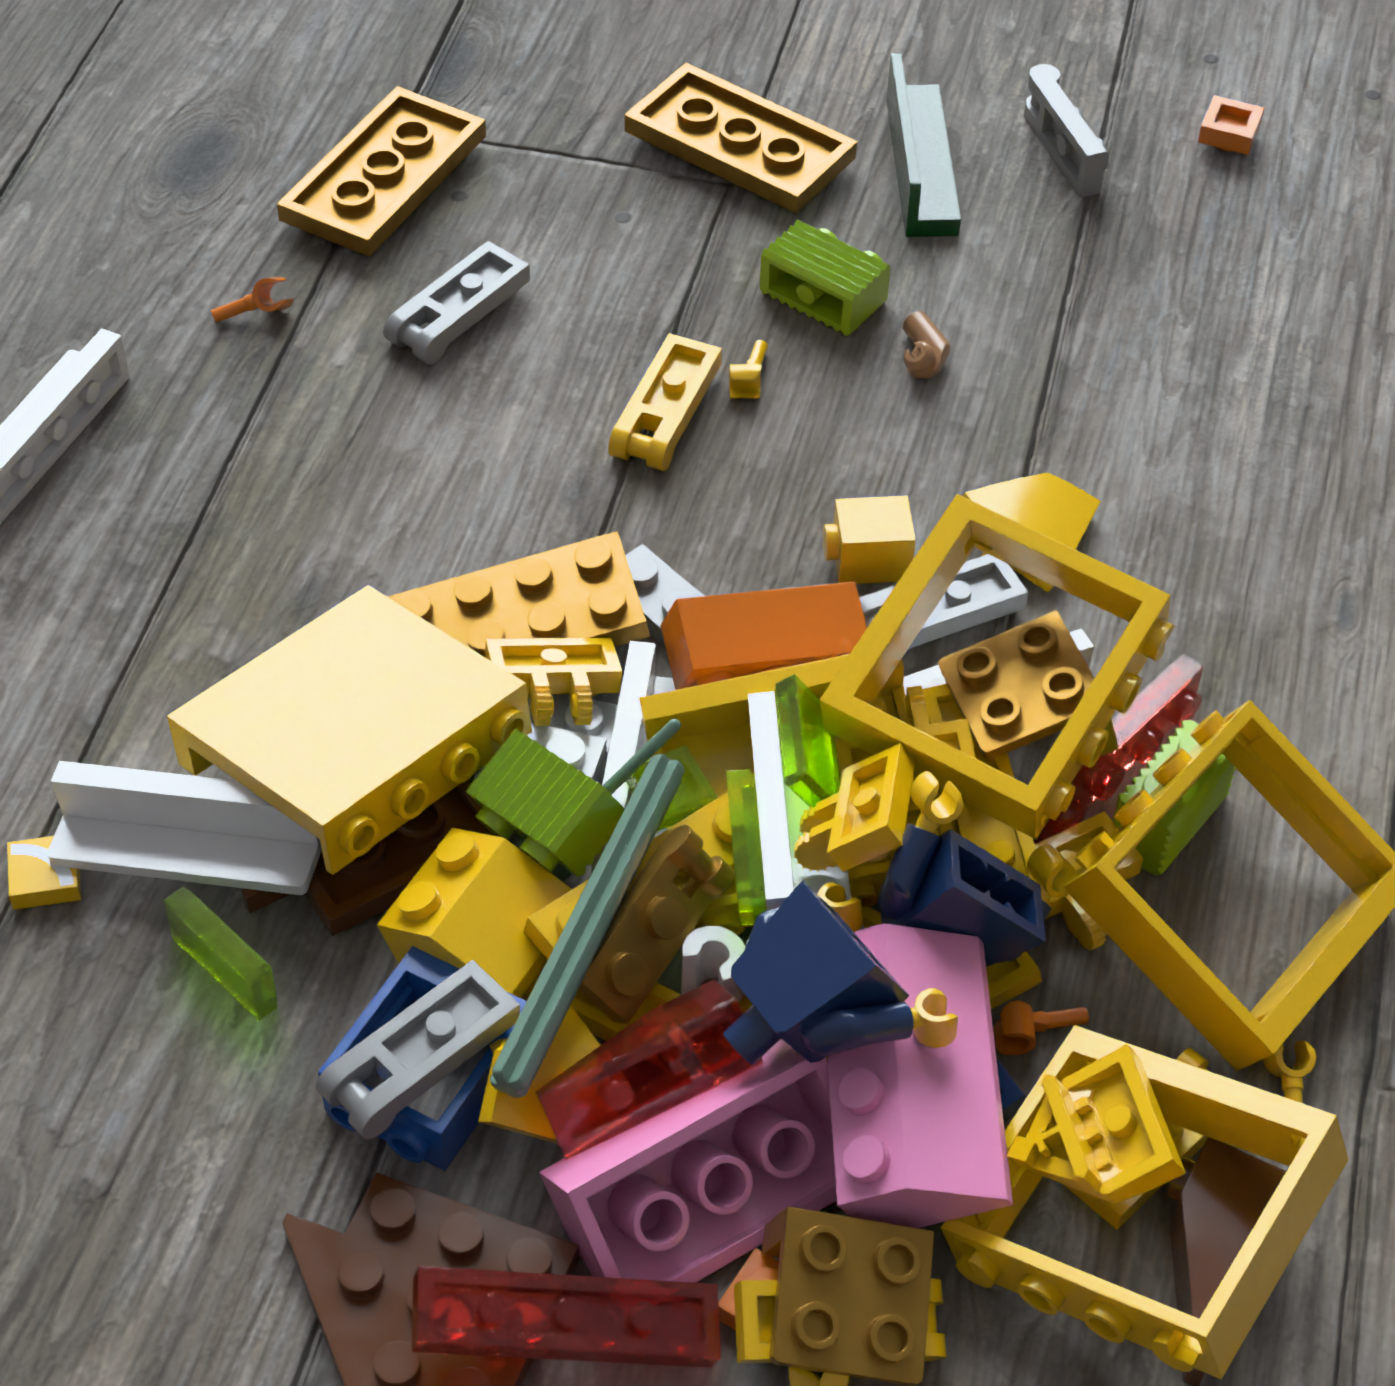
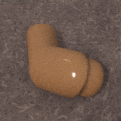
(930, 349)

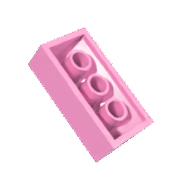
(917, 1122)
(702, 1176)

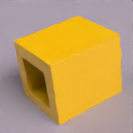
(870, 539)

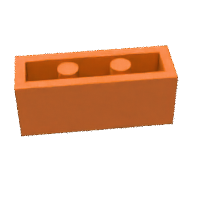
(760, 631)

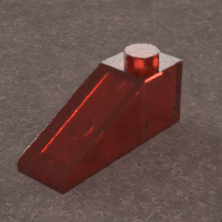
(645, 1069)

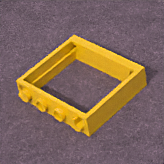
(965, 526)
(1314, 813)
(1205, 1104)

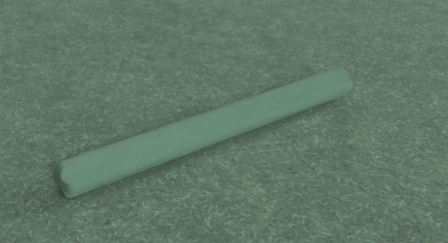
(586, 928)

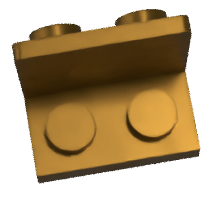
(1020, 685)
(850, 1295)

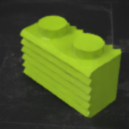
(824, 277)
(545, 803)
(1190, 811)

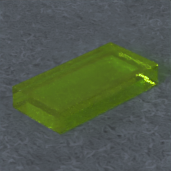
(806, 747)
(746, 845)
(221, 953)

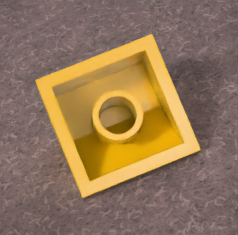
(474, 906)

